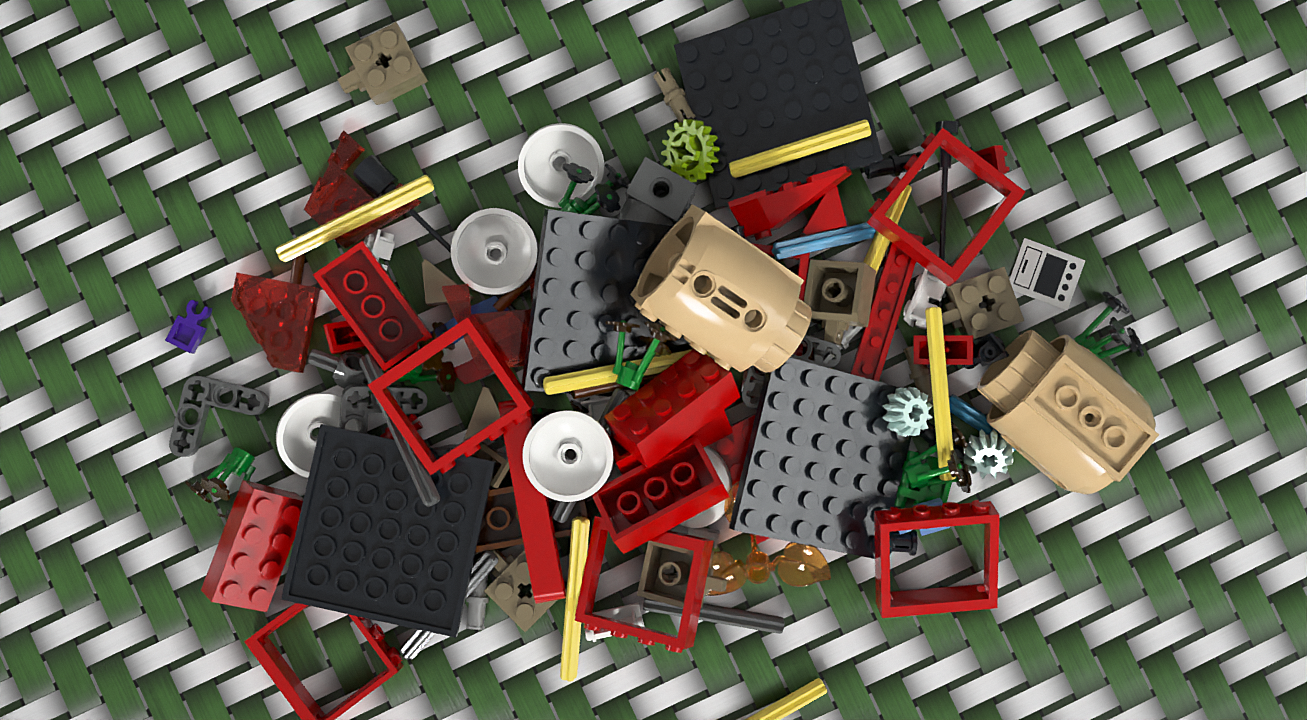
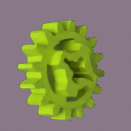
(690, 148)

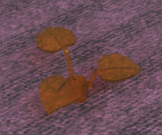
(798, 567)

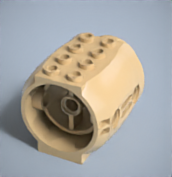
(723, 295)
(1067, 412)

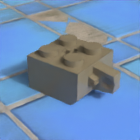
(369, 62)
(839, 295)
(964, 301)
(662, 584)
(508, 594)

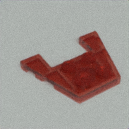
(340, 194)
(504, 328)

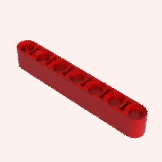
(533, 515)

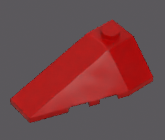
(770, 210)

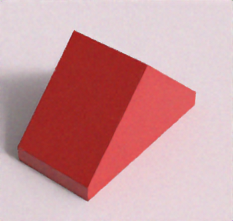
(827, 215)
(342, 338)
(958, 349)

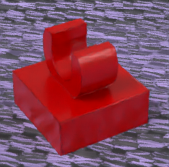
(995, 156)

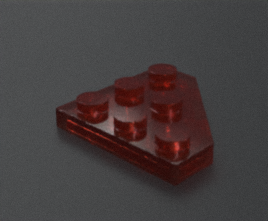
(278, 317)

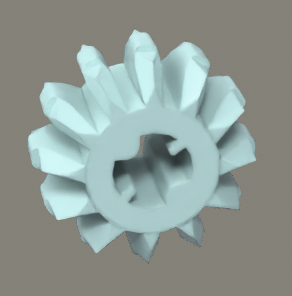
(907, 411)
(988, 454)

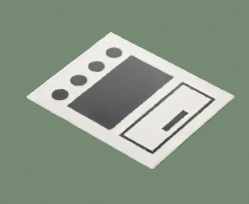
(1046, 274)

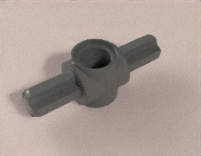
(345, 368)

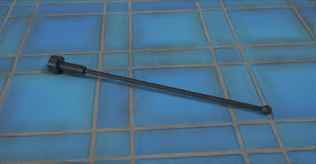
(945, 164)

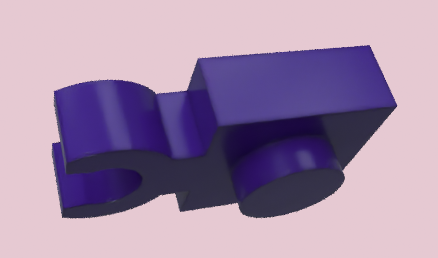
(187, 331)

